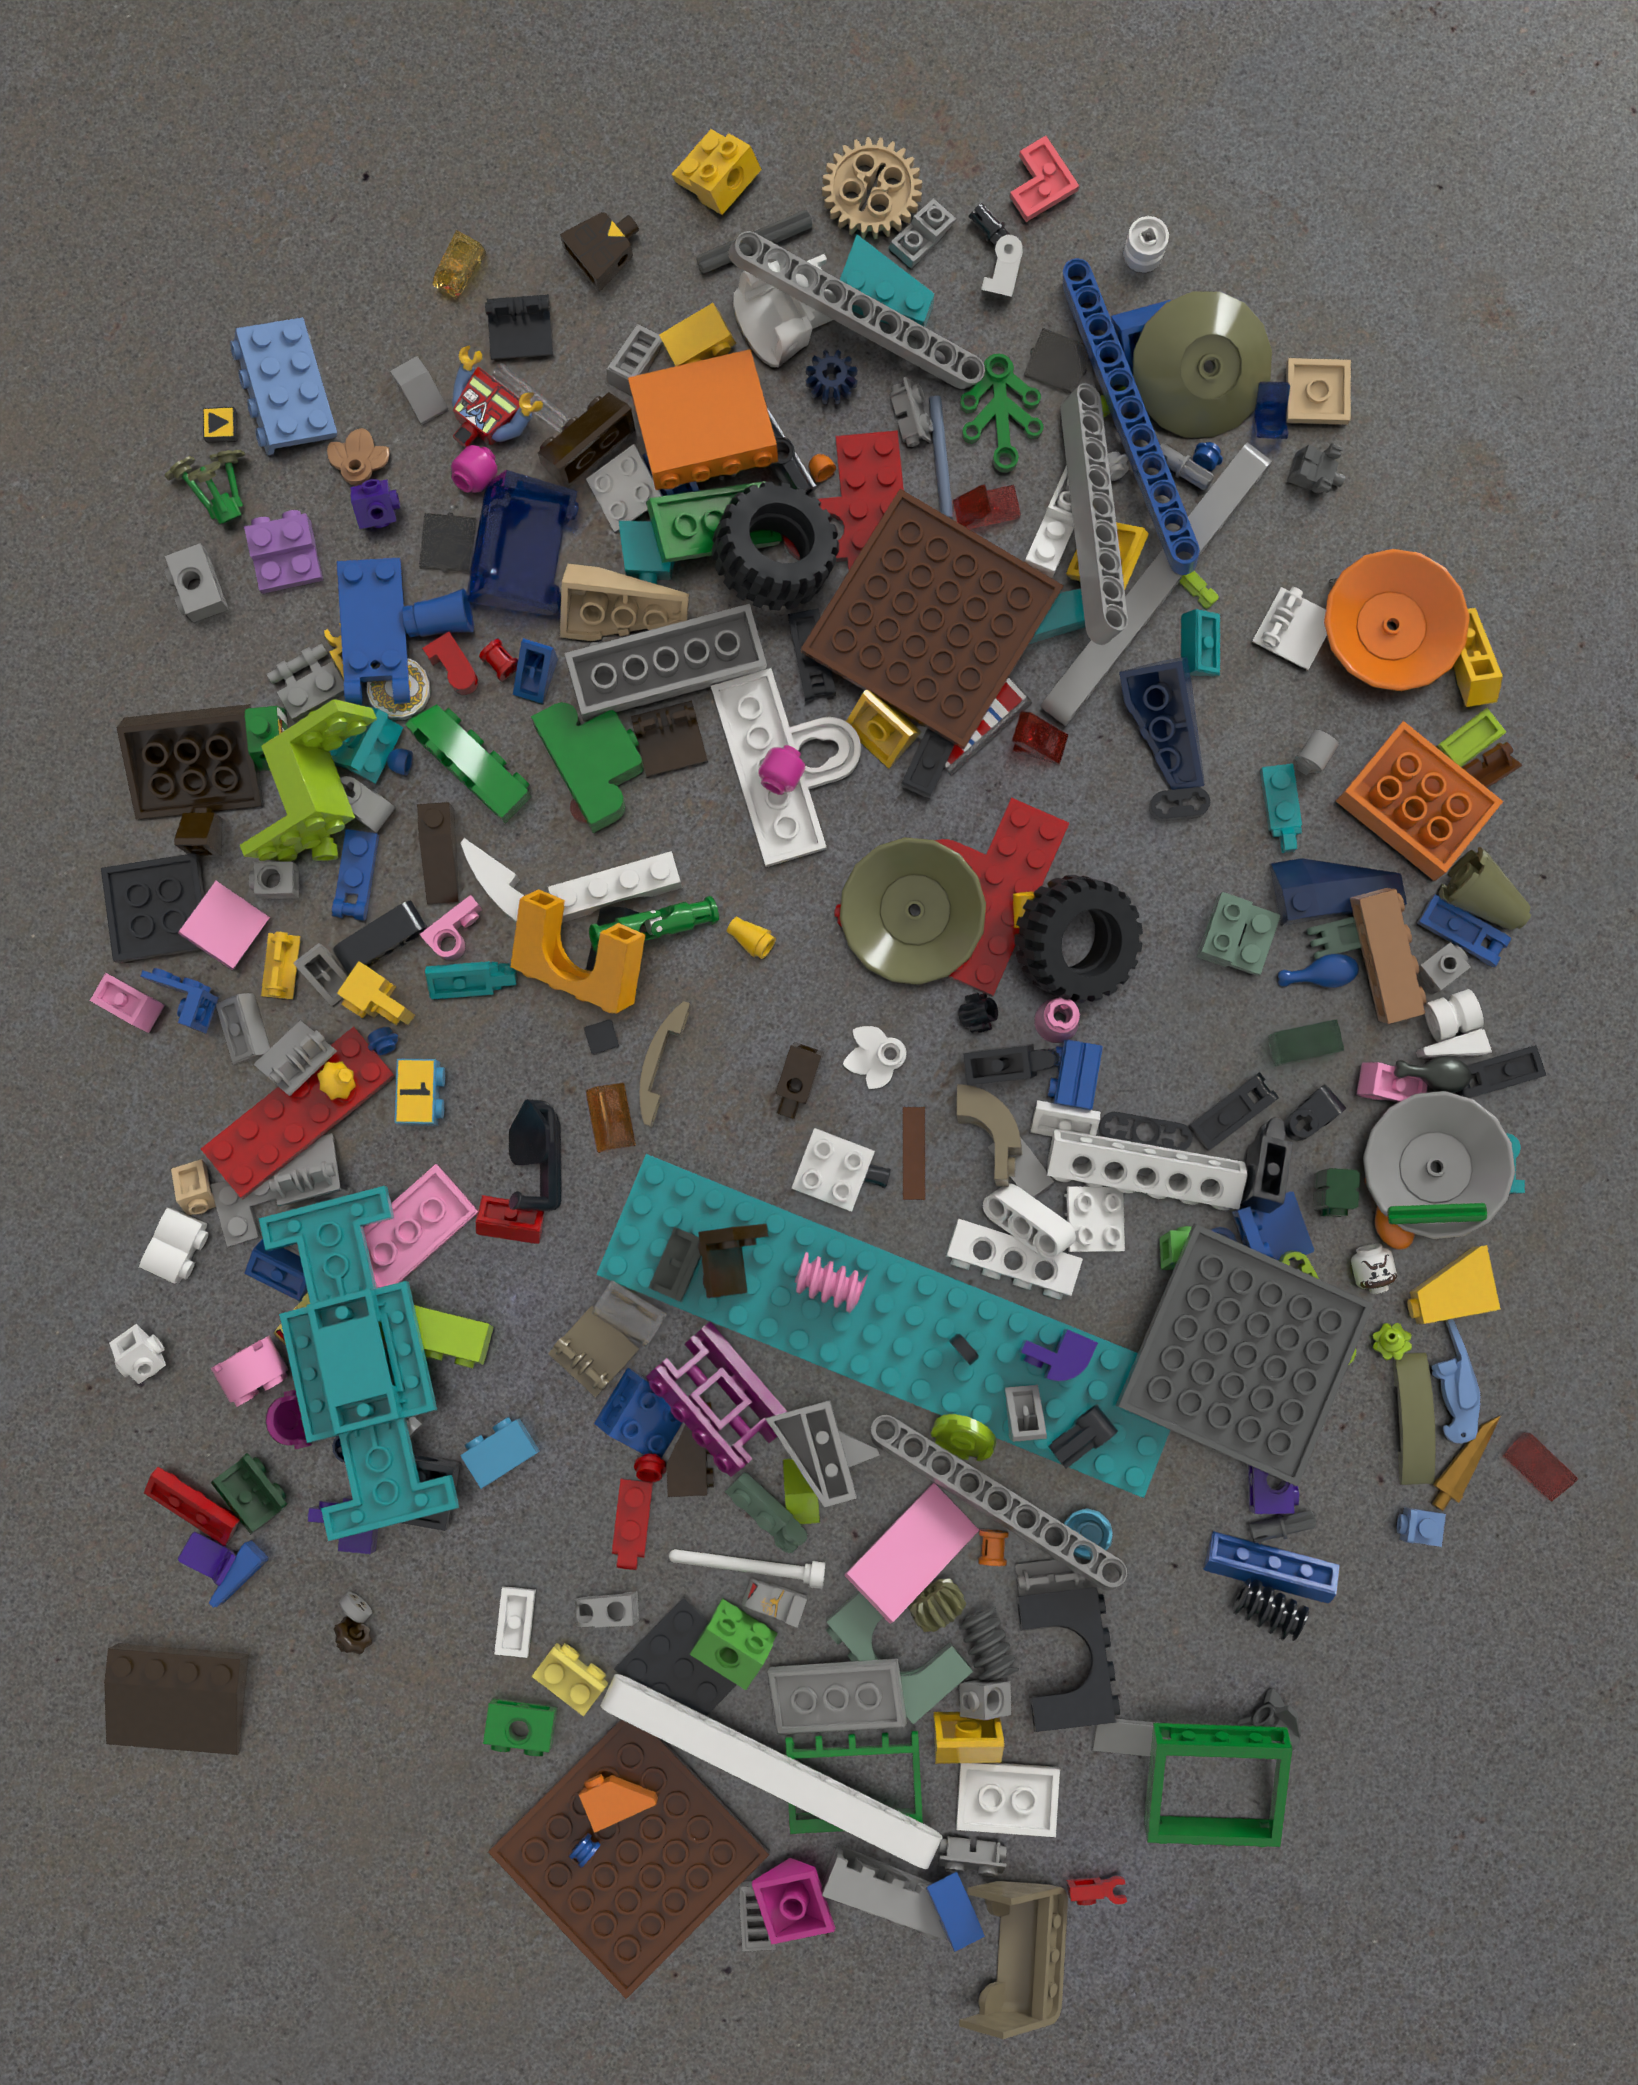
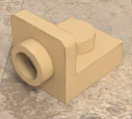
(193, 1187)

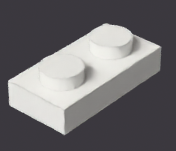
(1052, 1115)
(515, 1622)

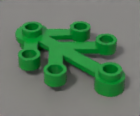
(1001, 407)

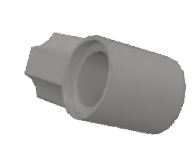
(1316, 753)

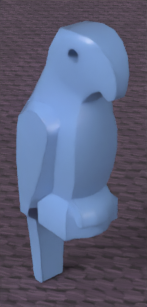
(1459, 1391)

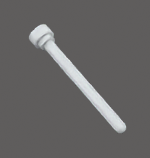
(810, 1573)

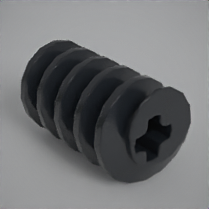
(1271, 1608)

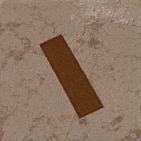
(913, 1153)

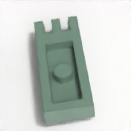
(1337, 937)

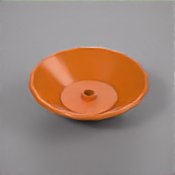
(1413, 595)

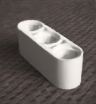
(1029, 1221)

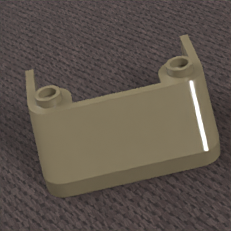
(1028, 1958)

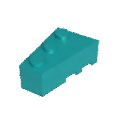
(886, 282)

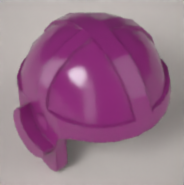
(285, 1421)

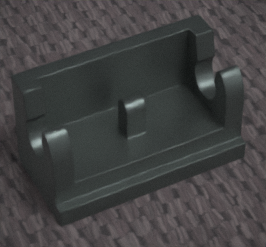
(677, 1265)

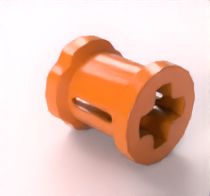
(993, 1547)

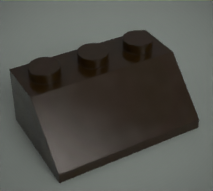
(587, 439)

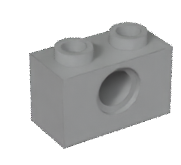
(208, 596)

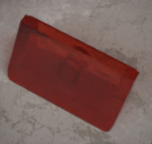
(1540, 1466)

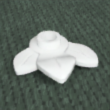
(869, 1056)

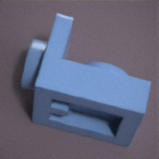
(1421, 1526)

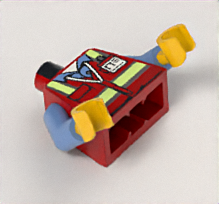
(487, 406)

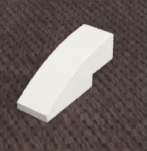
(494, 878)

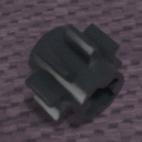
(978, 1012)

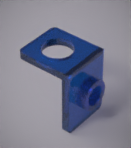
(1271, 409)

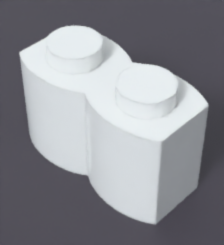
(174, 1245)

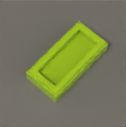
(1472, 738)

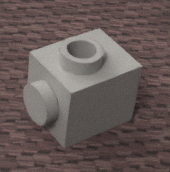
(1443, 967)

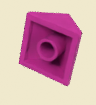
(792, 1902)

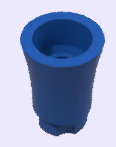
(439, 615)

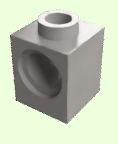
(287, 887)
(985, 1699)

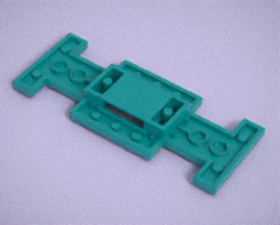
(344, 1368)

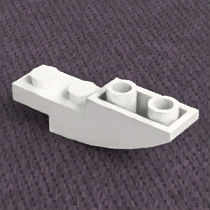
(1054, 531)

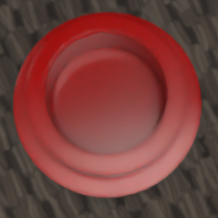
(650, 1468)

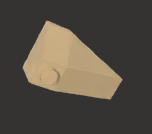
(610, 603)

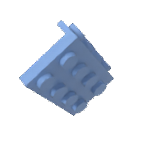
(282, 384)

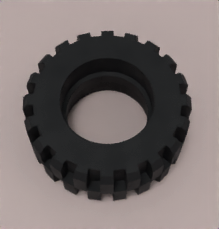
(791, 515)
(1113, 946)

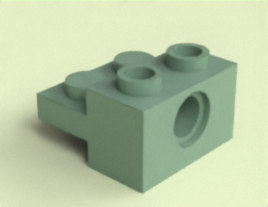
(1225, 929)

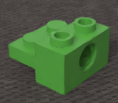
(734, 1644)

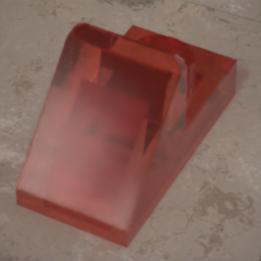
(986, 507)
(1038, 738)

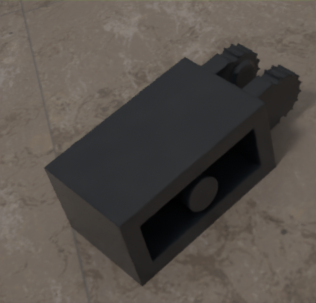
(1007, 1063)
(1267, 1168)

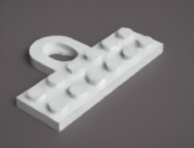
(753, 725)

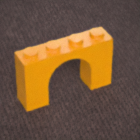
(541, 955)

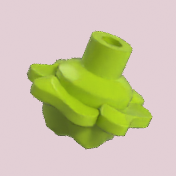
(1392, 1341)

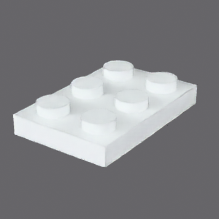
(1008, 1798)

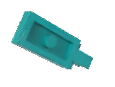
(1282, 804)
(468, 979)

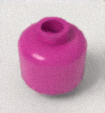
(474, 469)
(781, 769)

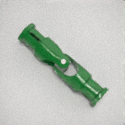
(667, 920)

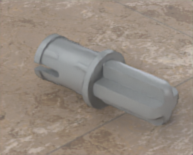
(1186, 468)

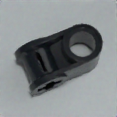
(1316, 1111)

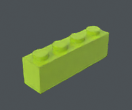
(452, 1337)

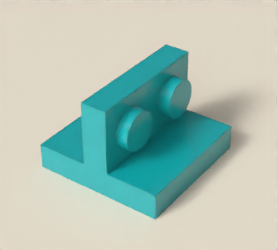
(368, 751)

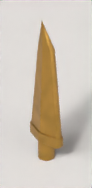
(1459, 1472)

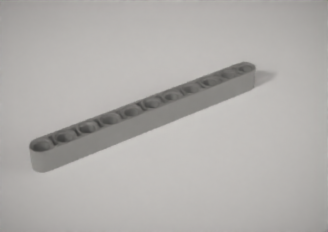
(1156, 585)

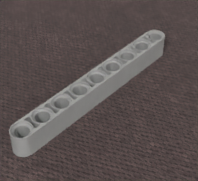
(842, 310)
(1093, 515)
(1014, 1504)

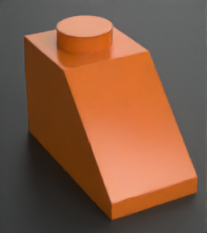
(613, 1800)

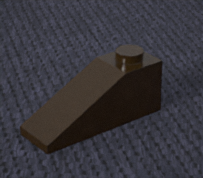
(438, 852)

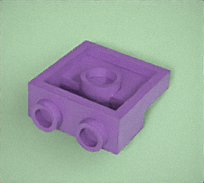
(283, 551)

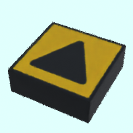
(219, 424)

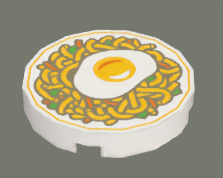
(381, 694)

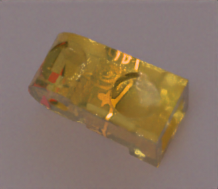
(458, 264)

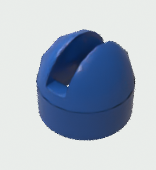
(400, 761)

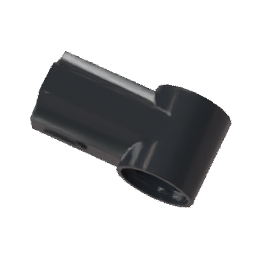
(1089, 1432)

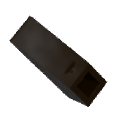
(688, 1467)

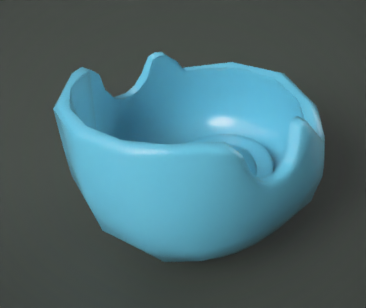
(1093, 1526)

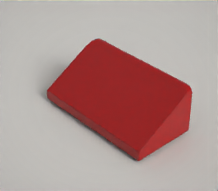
(500, 1221)

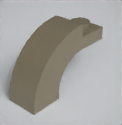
(989, 1113)

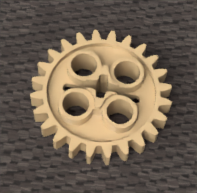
(846, 177)

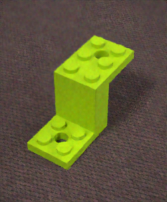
(308, 781)

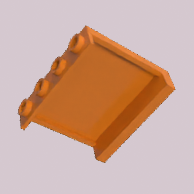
(703, 419)

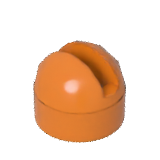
(821, 467)

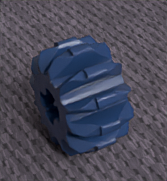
(831, 388)

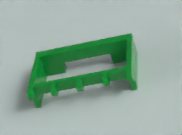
(810, 1823)

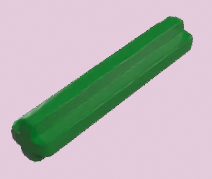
(1437, 1213)

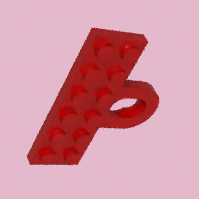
(868, 483)
(1013, 864)

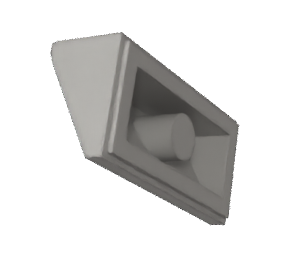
(243, 1027)
(1124, 1737)

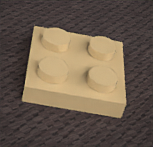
(1319, 391)

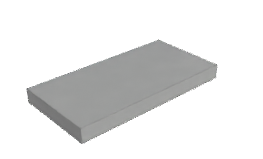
(837, 1696)

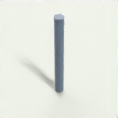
(940, 456)

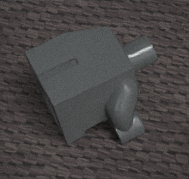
(1316, 469)

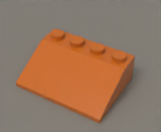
(1419, 801)

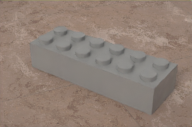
(665, 661)

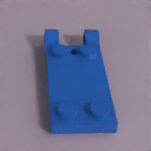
(373, 626)

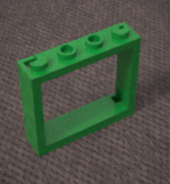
(1217, 1742)

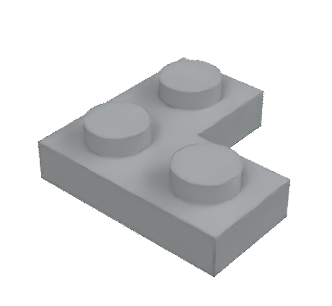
(237, 1214)

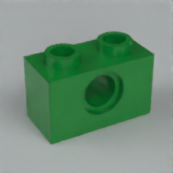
(538, 1718)

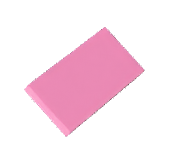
(422, 1222)
(911, 1553)

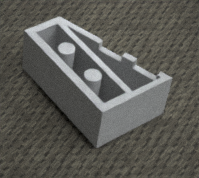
(817, 1449)

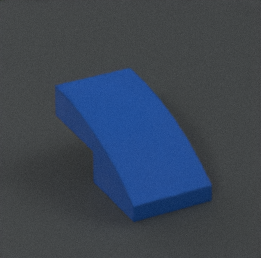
(955, 1911)

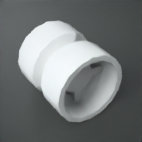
(1145, 244)
(1459, 1013)

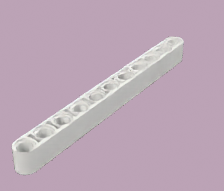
(771, 1771)

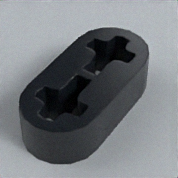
(1179, 796)

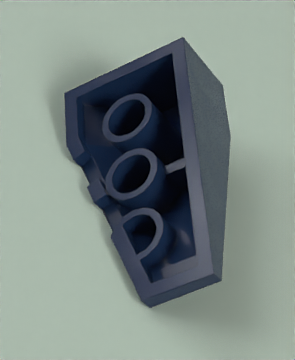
(1165, 712)
(1323, 890)

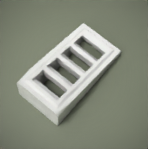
(1465, 1045)

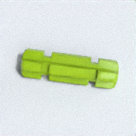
(1197, 587)

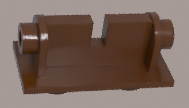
(1496, 765)

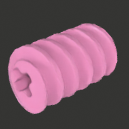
(829, 1283)

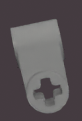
(367, 804)

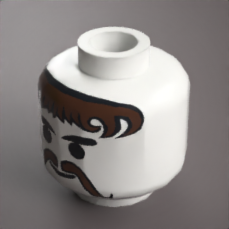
(1373, 1268)

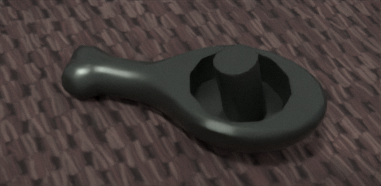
(1440, 1073)

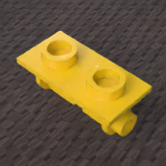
(279, 966)

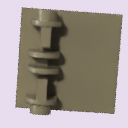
(593, 1352)

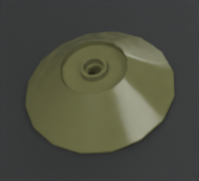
(1173, 356)
(879, 917)

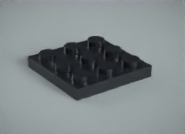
(150, 905)
(665, 1662)

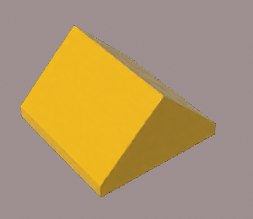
(882, 728)
(967, 1739)

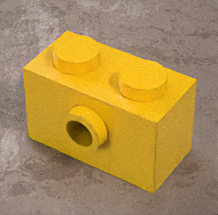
(698, 337)

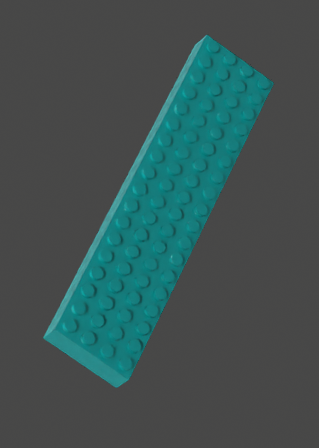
(897, 1329)

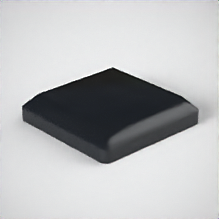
(601, 1036)

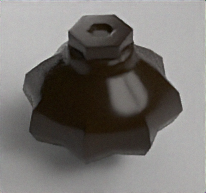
(352, 1636)

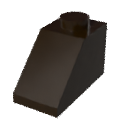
(200, 833)

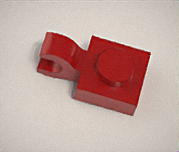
(1088, 1890)

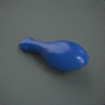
(1327, 971)

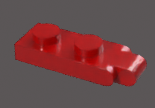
(632, 1522)

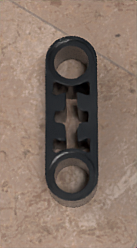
(381, 937)

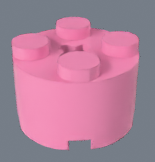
(249, 1370)

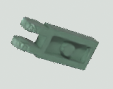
(767, 1512)

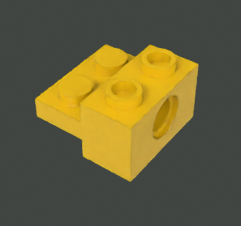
(718, 170)
(370, 994)

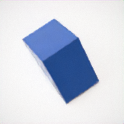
(534, 670)

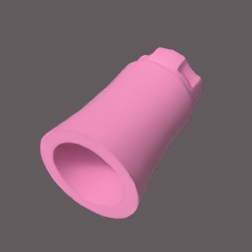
(1054, 1030)

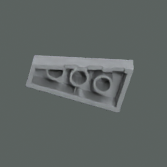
(881, 1891)

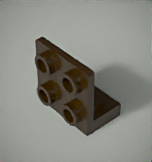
(724, 1258)

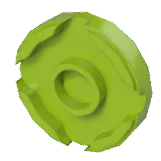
(964, 1437)

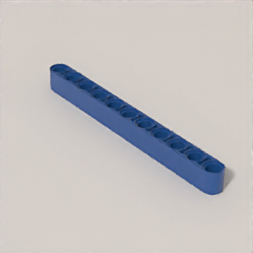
(1130, 429)

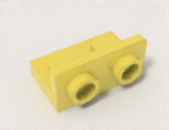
(570, 1678)

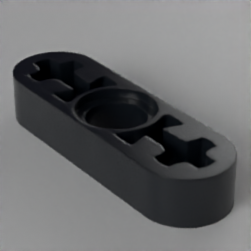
(1170, 1128)

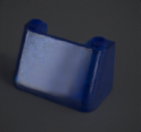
(520, 544)

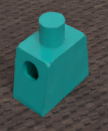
(642, 553)

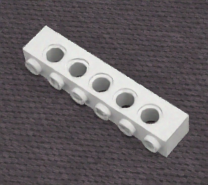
(1133, 1156)

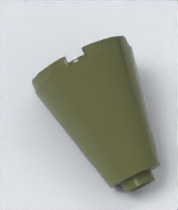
(1485, 891)

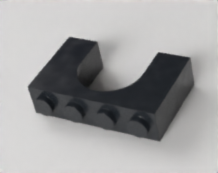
(1081, 1613)

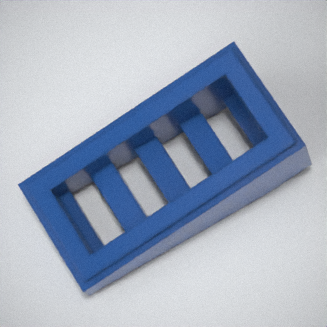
(247, 1563)

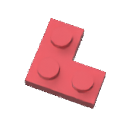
(1050, 180)

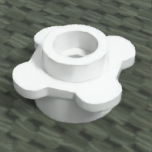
(1117, 465)

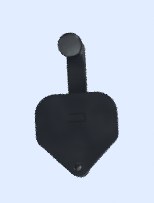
(537, 1140)

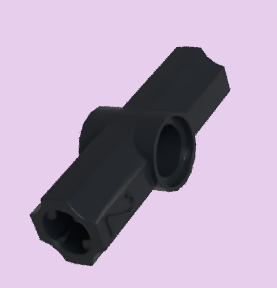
(790, 469)

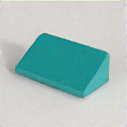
(1201, 642)

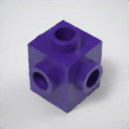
(374, 503)

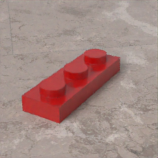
(191, 1506)

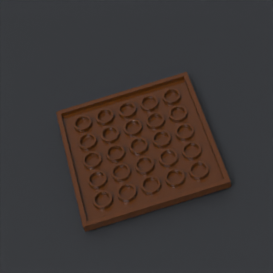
(932, 618)
(652, 1871)

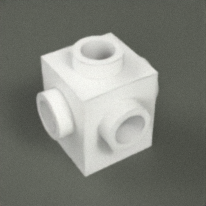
(137, 1354)

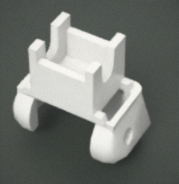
(774, 321)

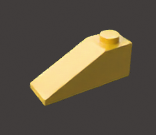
(1477, 667)

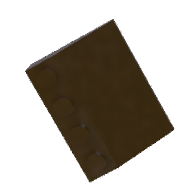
(189, 761)
(174, 1698)

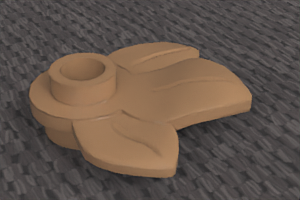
(357, 453)

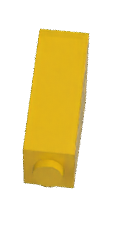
(1456, 1290)

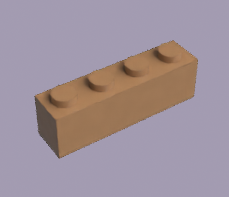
(1388, 955)

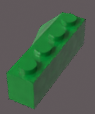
(470, 762)

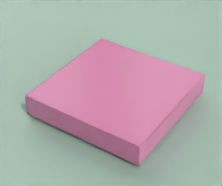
(223, 925)

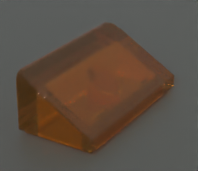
(610, 1117)

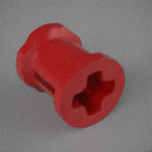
(499, 659)

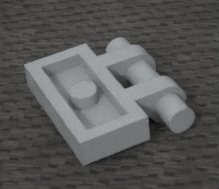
(312, 690)

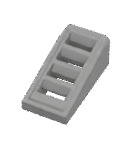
(619, 371)
(745, 1890)

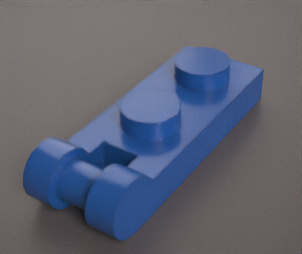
(355, 874)
(1463, 930)

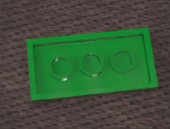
(687, 522)

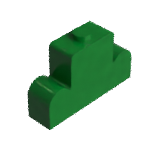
(591, 759)

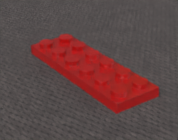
(287, 1125)

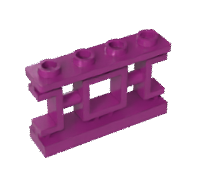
(737, 1382)

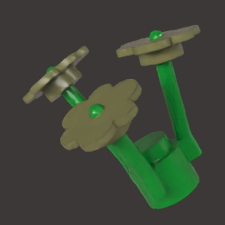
(222, 506)

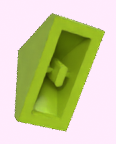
(799, 1496)

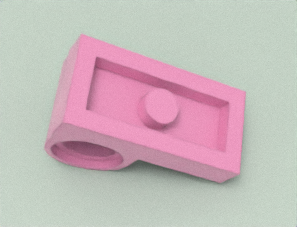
(461, 915)
(127, 1003)
(1380, 1083)

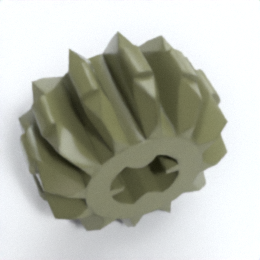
(937, 1605)

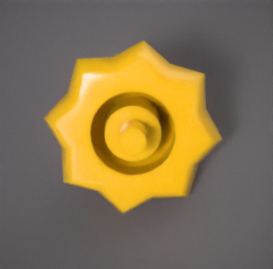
(336, 1080)

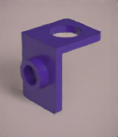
(207, 1557)

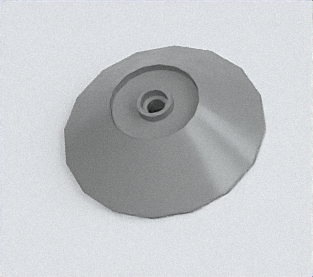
(1444, 1130)

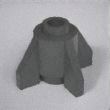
(1276, 1715)

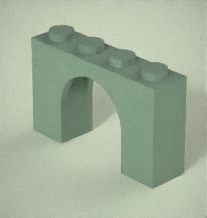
(921, 1687)

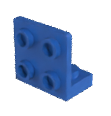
(194, 1010)
(1274, 1232)
(638, 1416)

